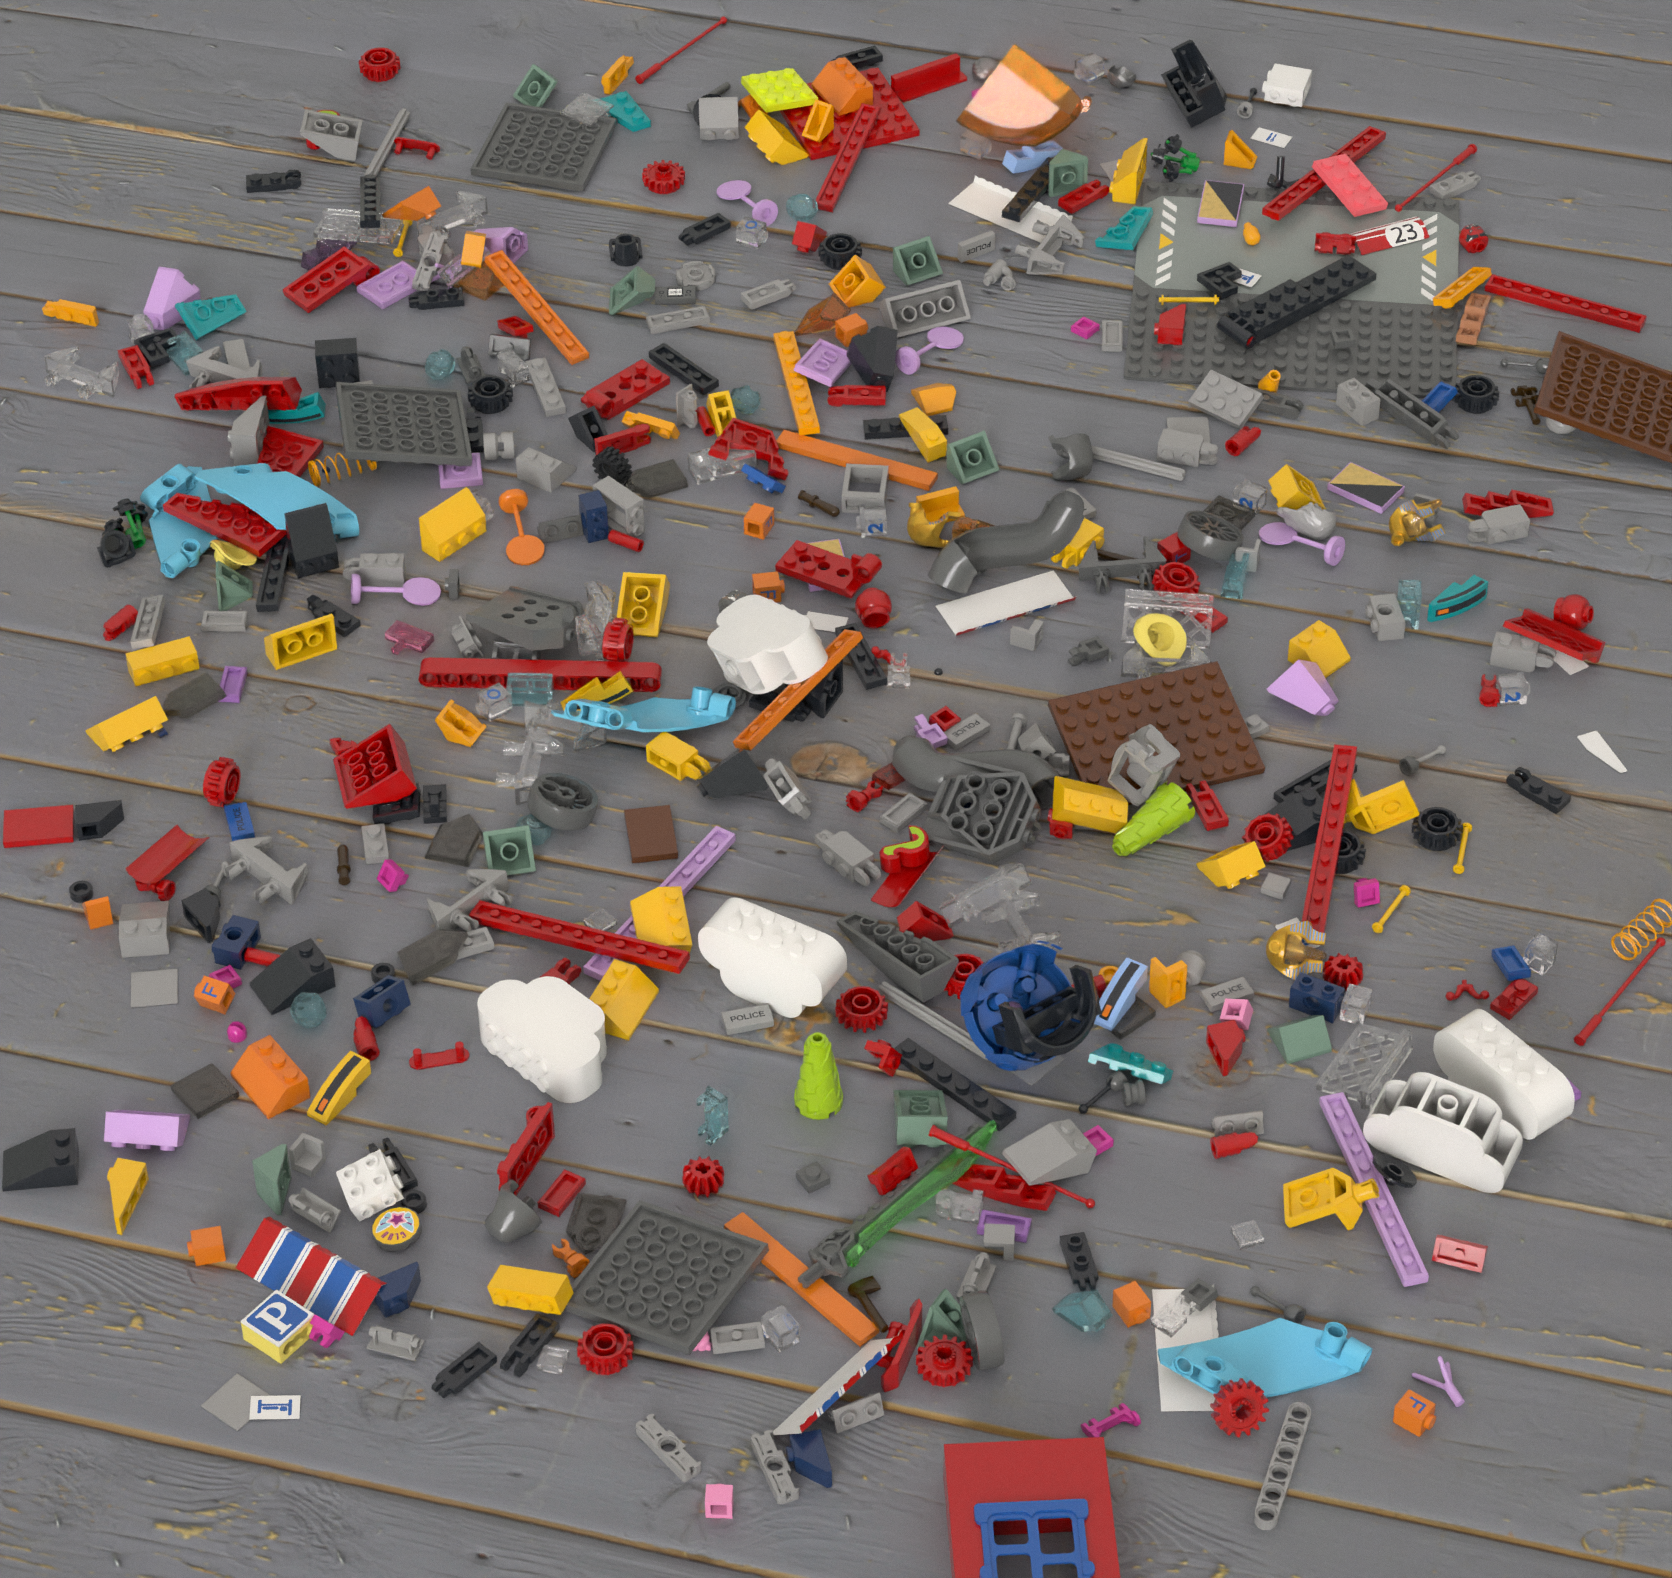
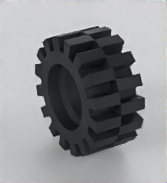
(612, 464)

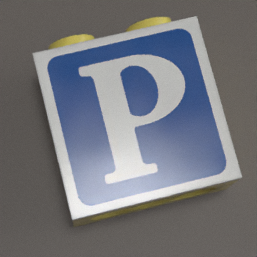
(277, 1326)

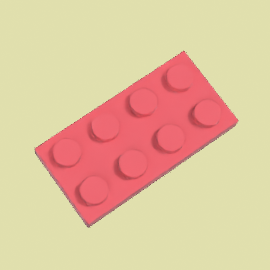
(1350, 185)

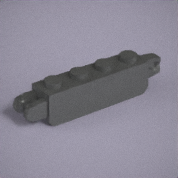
(1413, 412)

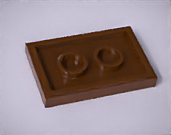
(651, 834)

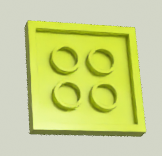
(779, 90)

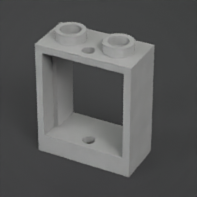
(858, 473)
(615, 493)

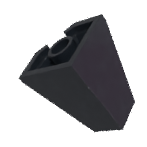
(874, 355)
(826, 692)
(731, 777)

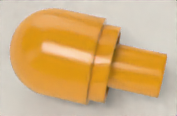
(1251, 234)

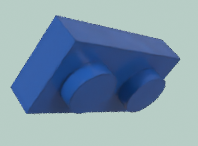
(768, 482)

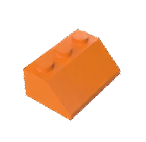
(843, 86)
(270, 1077)

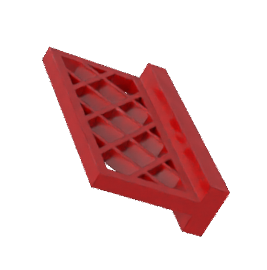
(1557, 635)

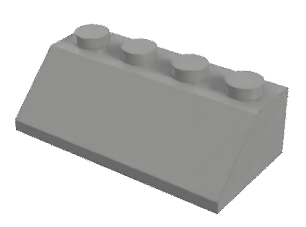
(925, 309)

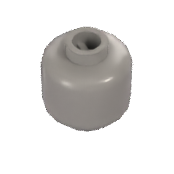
(1195, 966)

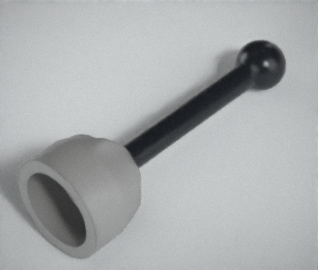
(1247, 106)

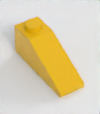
(720, 410)
(925, 434)
(126, 1185)

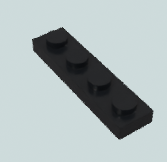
(683, 368)
(895, 429)
(864, 661)
(1314, 779)

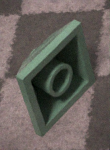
(535, 87)
(631, 290)

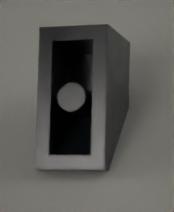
(588, 426)
(202, 913)

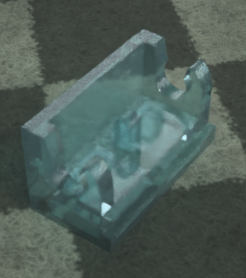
(183, 351)
(1235, 577)
(1409, 600)
(530, 687)
(715, 1115)

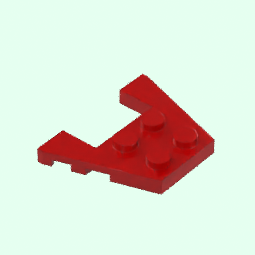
(748, 436)

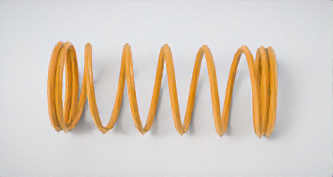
(315, 476)
(1631, 939)

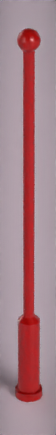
(640, 78)
(1471, 149)
(1580, 1039)
(964, 1145)

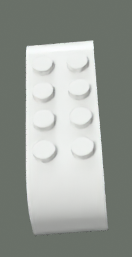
(765, 645)
(771, 957)
(545, 1035)
(1497, 1063)
(1444, 1131)

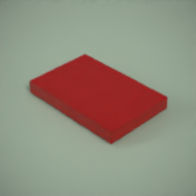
(38, 826)

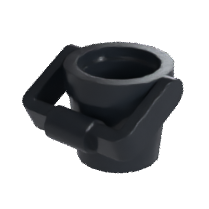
(625, 250)
(115, 545)

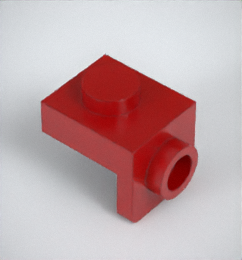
(1059, 828)
(889, 1056)

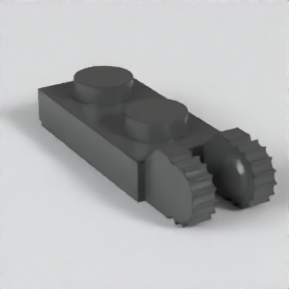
(1280, 404)

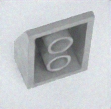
(332, 133)
(248, 433)
(144, 929)
(1052, 1153)

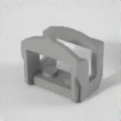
(1144, 768)

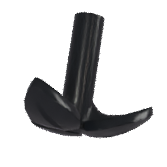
(1278, 180)

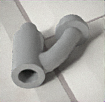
(996, 271)

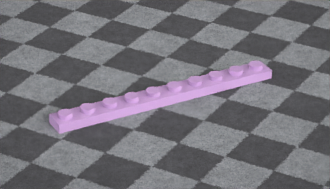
(685, 875)
(1382, 1209)

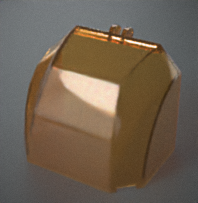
(1022, 103)

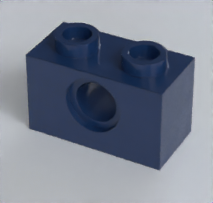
(593, 516)
(234, 941)
(1316, 997)
(382, 1001)

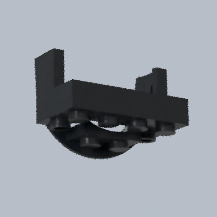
(1197, 101)
(1022, 1029)

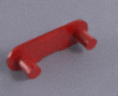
(429, 147)
(447, 1057)

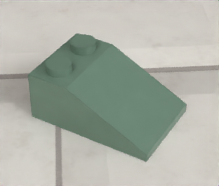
(916, 1114)

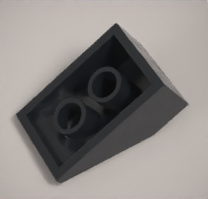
(311, 540)
(1303, 814)
(295, 971)
(42, 1162)

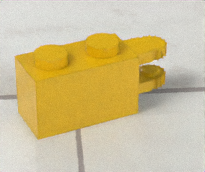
(1077, 548)
(675, 757)

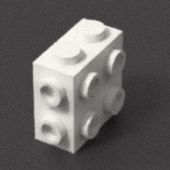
(1287, 85)
(370, 1184)

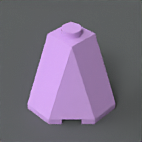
(510, 240)
(167, 290)
(1306, 688)

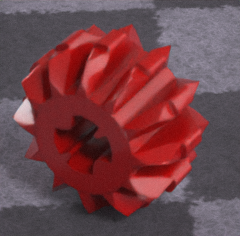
(1343, 970)
(703, 1176)

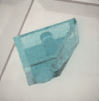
(1084, 1310)

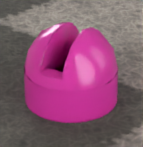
(236, 1032)

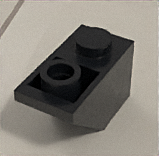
(98, 819)

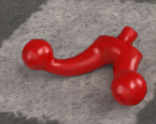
(884, 654)
(1470, 989)

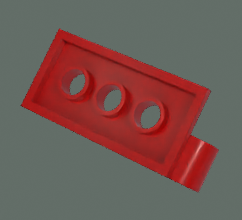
(356, 270)
(639, 379)
(858, 569)
(529, 1148)

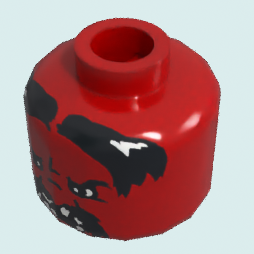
(1473, 238)

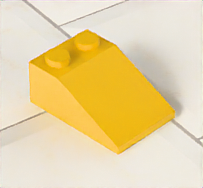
(643, 602)

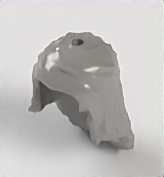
(1310, 520)

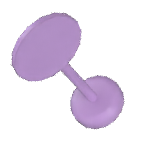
(763, 210)
(943, 337)
(1280, 534)
(416, 590)

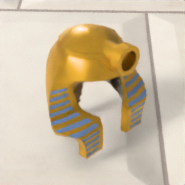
(1408, 522)
(926, 532)
(1286, 949)

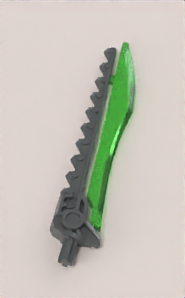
(841, 1248)

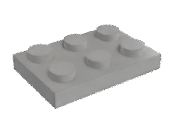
(1225, 399)

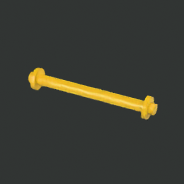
(397, 252)
(1162, 299)
(1459, 868)
(1404, 891)

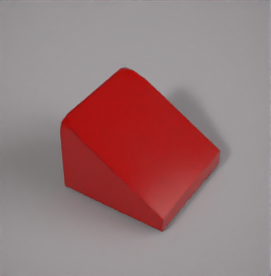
(944, 718)

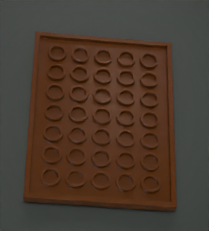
(1608, 396)
(1185, 705)

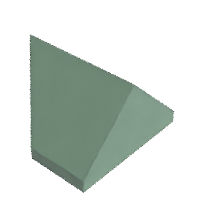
(231, 587)
(943, 1319)

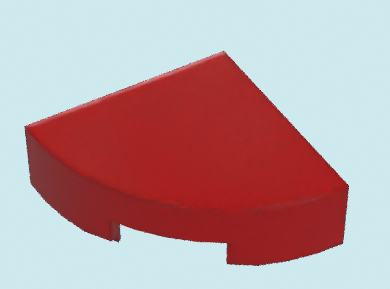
(340, 746)

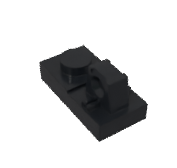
(434, 804)

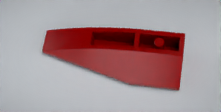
(241, 393)

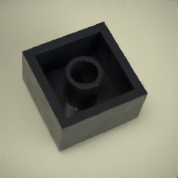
(337, 361)

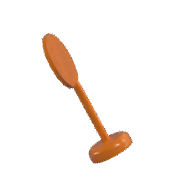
(523, 548)

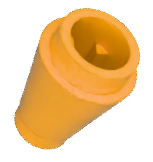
(1270, 381)

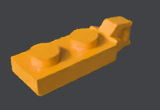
(616, 74)
(72, 311)
(663, 428)

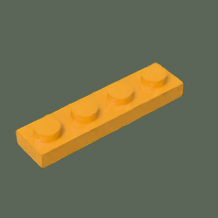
(1462, 286)

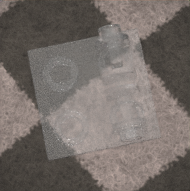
(587, 109)

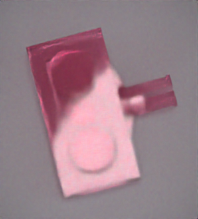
(408, 637)

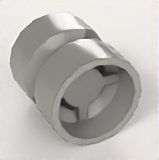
(491, 445)

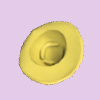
(232, 555)
(1160, 636)

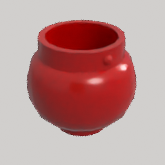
(873, 607)
(1573, 611)

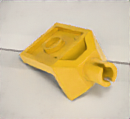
(1381, 808)
(1324, 1195)

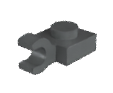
(1090, 649)

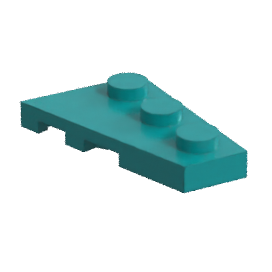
(627, 111)
(1128, 231)
(210, 314)
(1134, 1061)

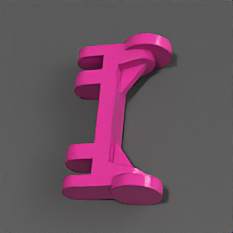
(1117, 1416)

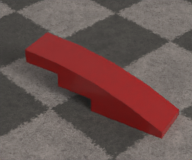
(1532, 504)
(1005, 1187)

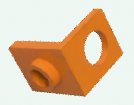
(750, 105)

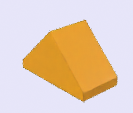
(820, 121)
(1238, 153)
(473, 249)

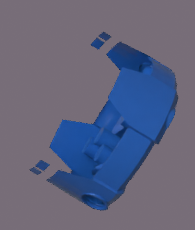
(1017, 976)

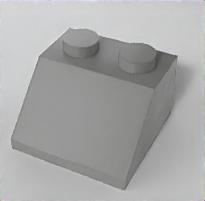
(718, 118)
(542, 469)

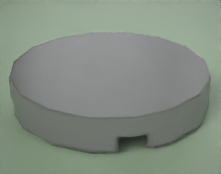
(696, 274)

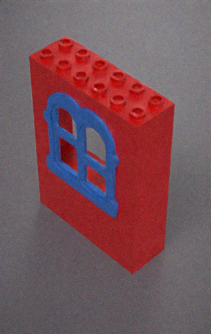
(1029, 1491)

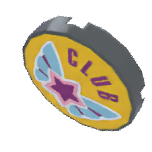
(396, 1228)

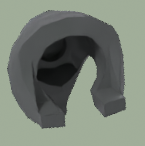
(1078, 451)
(512, 1216)

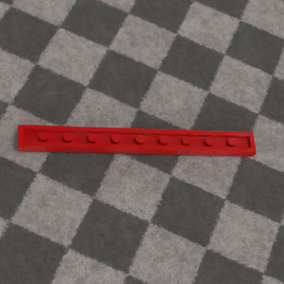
(1313, 182)
(1329, 836)
(580, 937)

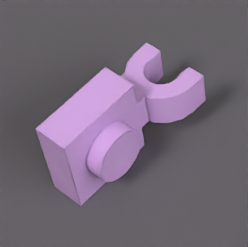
(930, 732)

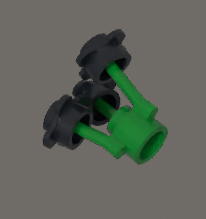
(1171, 170)
(135, 514)

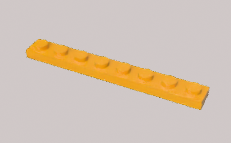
(796, 383)

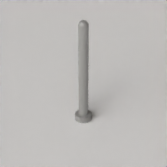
(1018, 722)

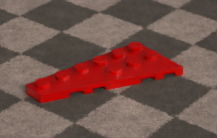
(288, 450)
(230, 522)

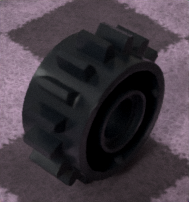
(838, 250)
(490, 394)
(1476, 394)
(1437, 829)
(1350, 854)

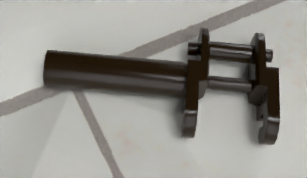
(1528, 401)

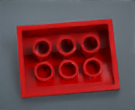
(375, 770)

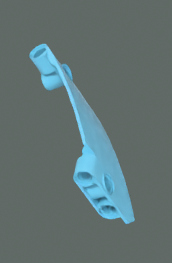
(277, 493)
(175, 540)
(655, 713)
(1274, 1355)

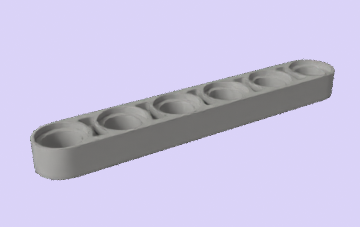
(1283, 1465)

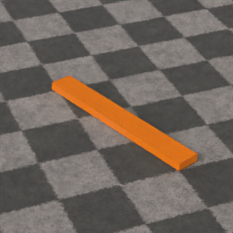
(537, 307)
(841, 455)
(795, 693)
(818, 1294)

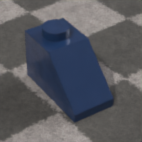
(399, 1290)
(810, 1457)

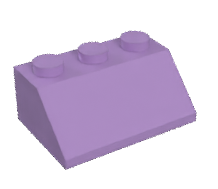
(145, 1129)

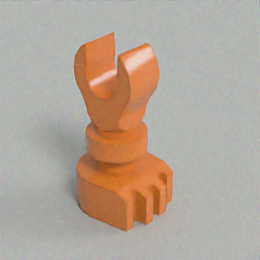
(575, 1261)

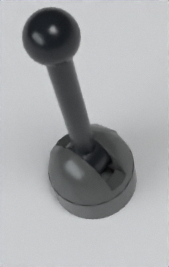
(1113, 1083)

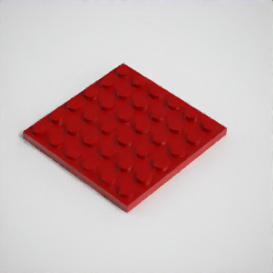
(891, 124)

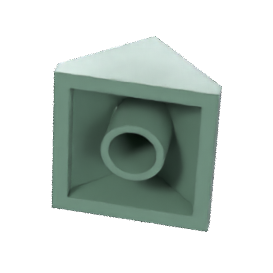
(1067, 172)
(916, 261)
(971, 458)
(509, 850)
(1301, 1038)
(273, 1177)

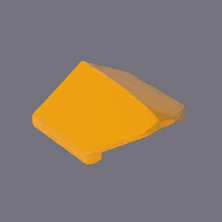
(935, 398)
(459, 724)

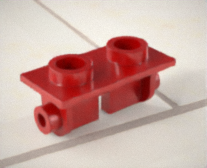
(1326, 241)

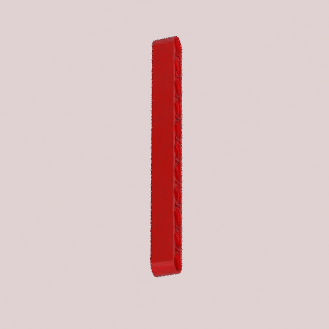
(566, 673)

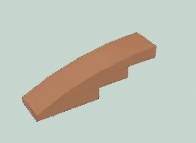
(1473, 318)

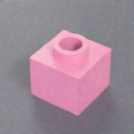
(1237, 1010)
(719, 1501)

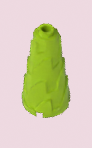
(1158, 816)
(818, 1085)

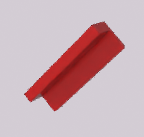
(928, 78)

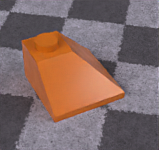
(415, 207)

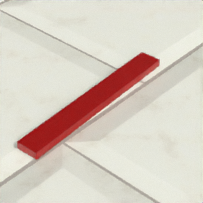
(847, 157)
(1565, 303)

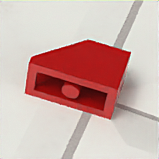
(808, 237)
(1171, 326)
(924, 923)
(1225, 1044)

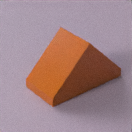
(98, 912)

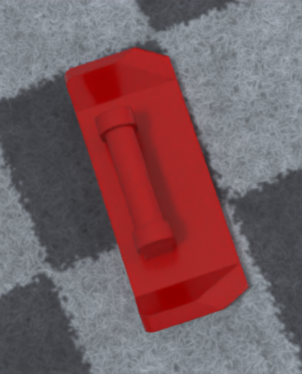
(898, 1364)

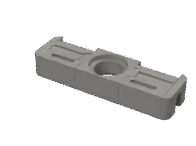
(434, 251)
(678, 1459)
(779, 1480)

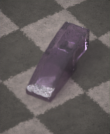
(323, 250)

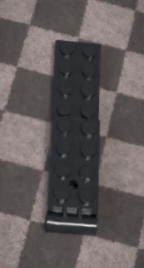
(1294, 301)

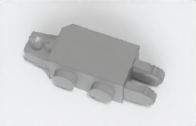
(787, 788)
(848, 856)

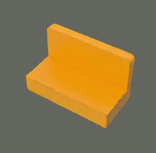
(940, 502)
(1168, 983)

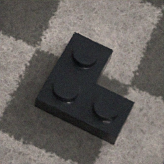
(1220, 279)
(154, 347)
(403, 809)

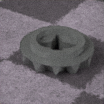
(734, 691)

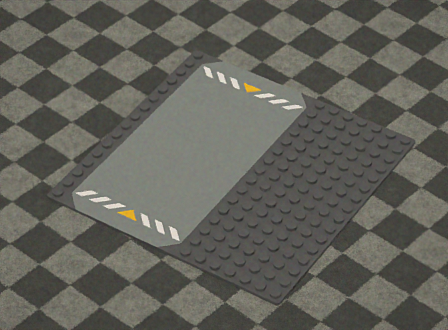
(1391, 318)

